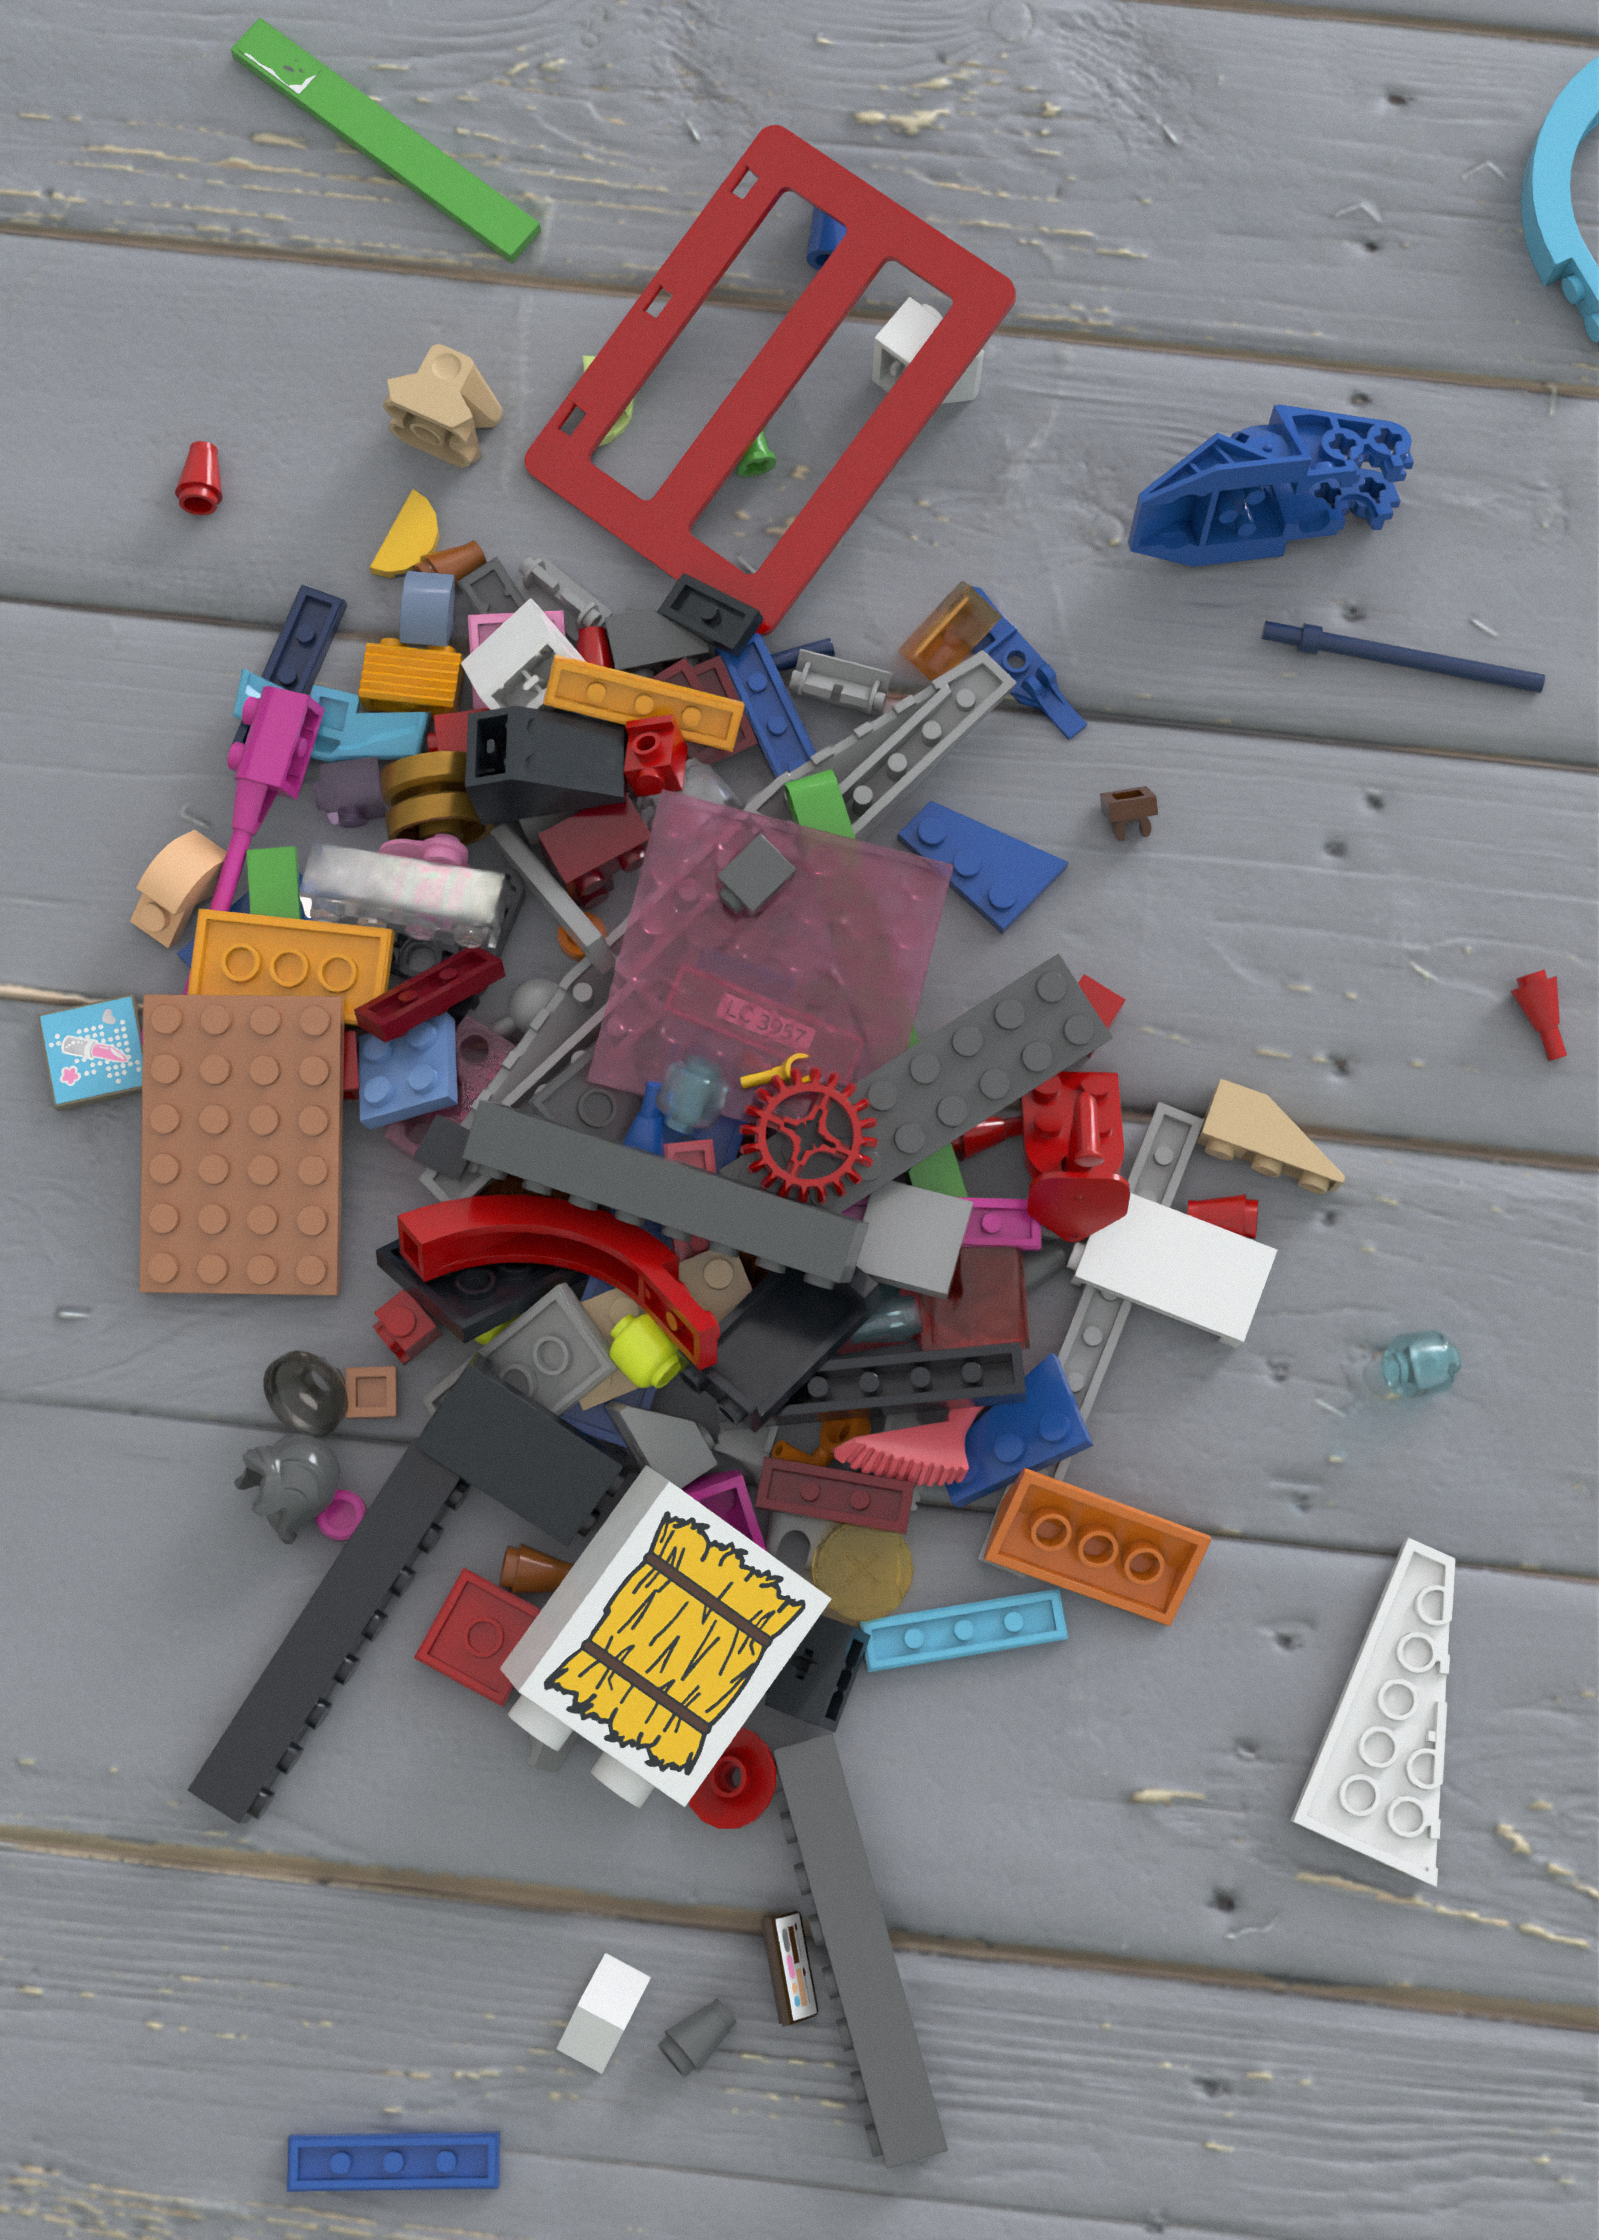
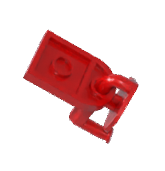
(1077, 1127)

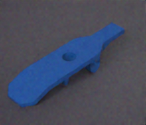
(1035, 679)

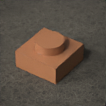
(372, 1392)

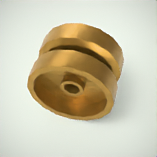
(430, 798)

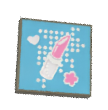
(93, 1051)

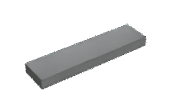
(554, 898)

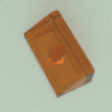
(950, 632)

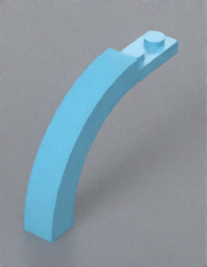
(1546, 197)

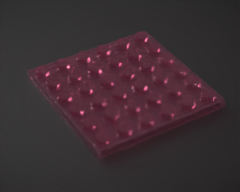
(815, 972)

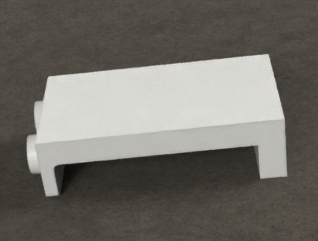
(1177, 1268)

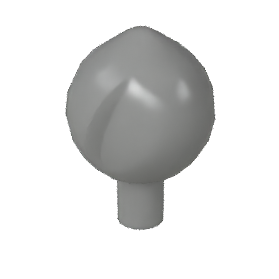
(525, 1005)

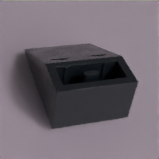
(541, 763)

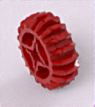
(825, 1096)

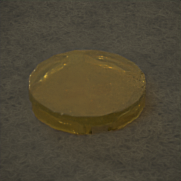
(862, 1571)

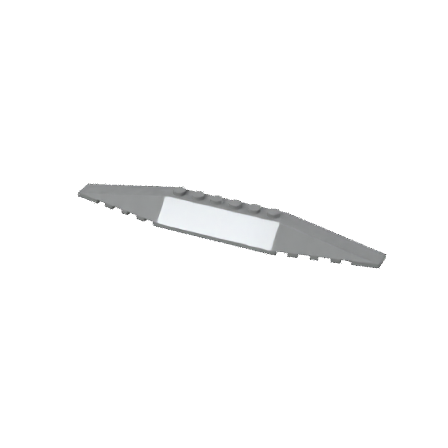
(875, 774)

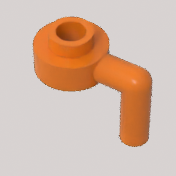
(831, 1435)

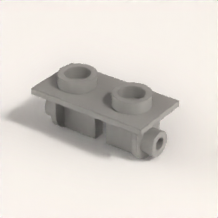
(557, 591)
(840, 682)

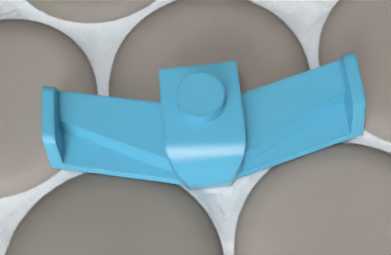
(345, 731)

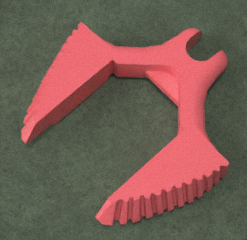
(916, 1453)

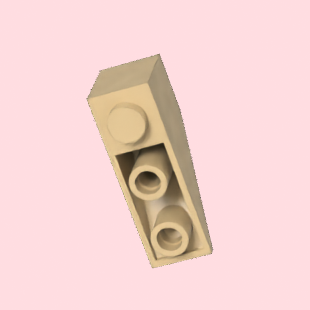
(1256, 1130)

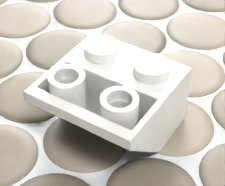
(902, 340)
(517, 660)

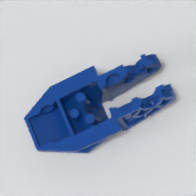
(1272, 486)

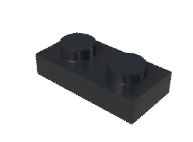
(711, 615)

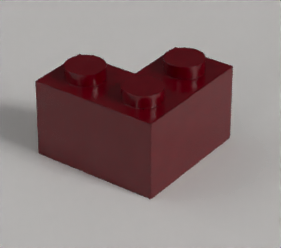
(593, 847)

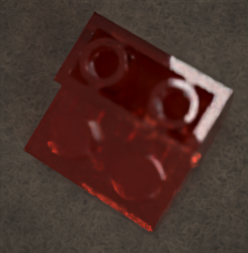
(983, 1302)

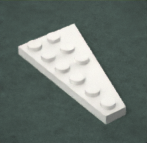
(1386, 1741)

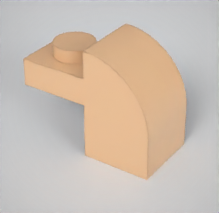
(175, 883)

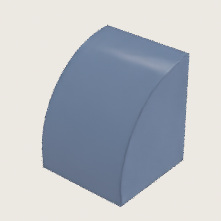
(427, 609)

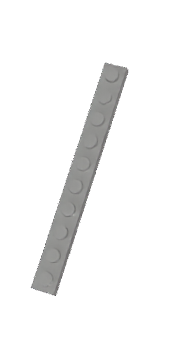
(1102, 1315)

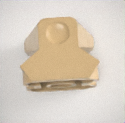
(443, 406)

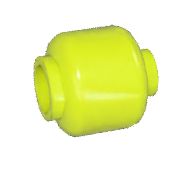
(644, 1352)

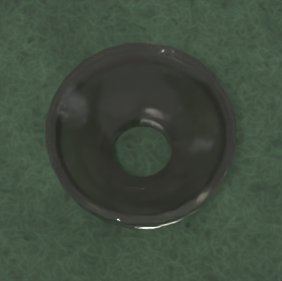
(299, 1399)

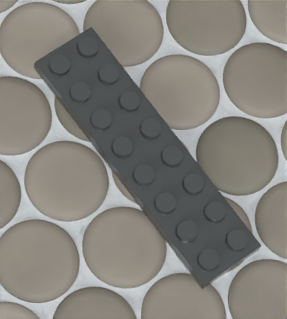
(949, 1082)

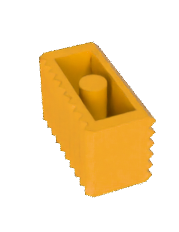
(411, 678)

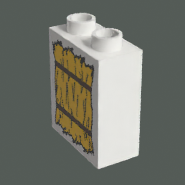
(659, 1642)

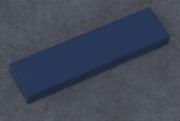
(302, 644)

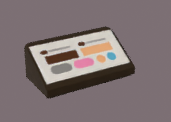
(789, 1967)

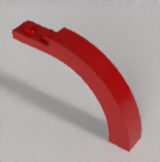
(560, 1234)

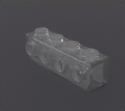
(404, 895)

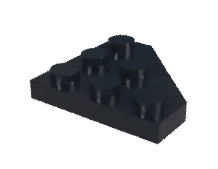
(477, 1296)

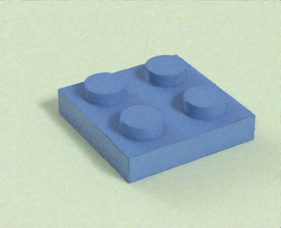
(408, 1073)

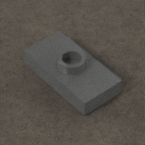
(491, 589)

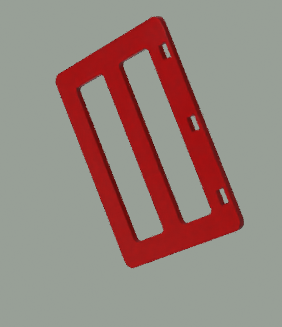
(875, 234)

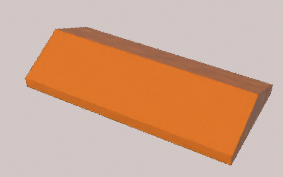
(1095, 1546)

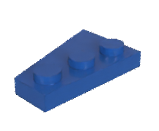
(990, 868)
(1022, 1435)

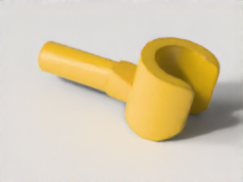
(765, 1076)

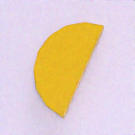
(409, 538)

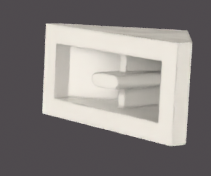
(603, 2013)

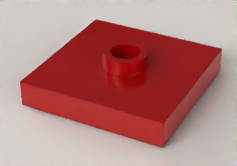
(476, 1635)

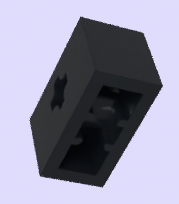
(820, 1695)

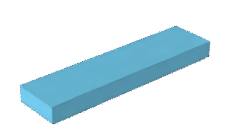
(964, 1630)

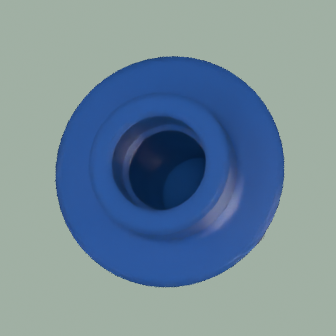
(647, 1126)

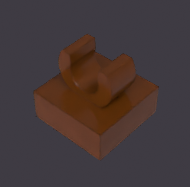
(1129, 805)

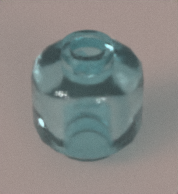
(692, 1094)
(1420, 1363)

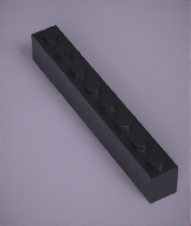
(328, 1636)

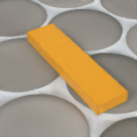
(628, 697)

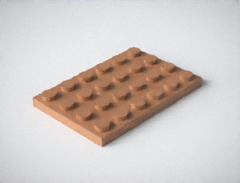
(242, 1144)

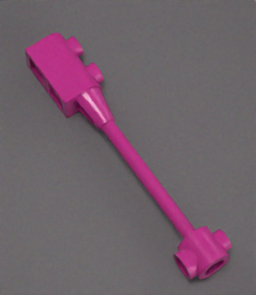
(265, 766)

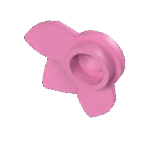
(439, 849)

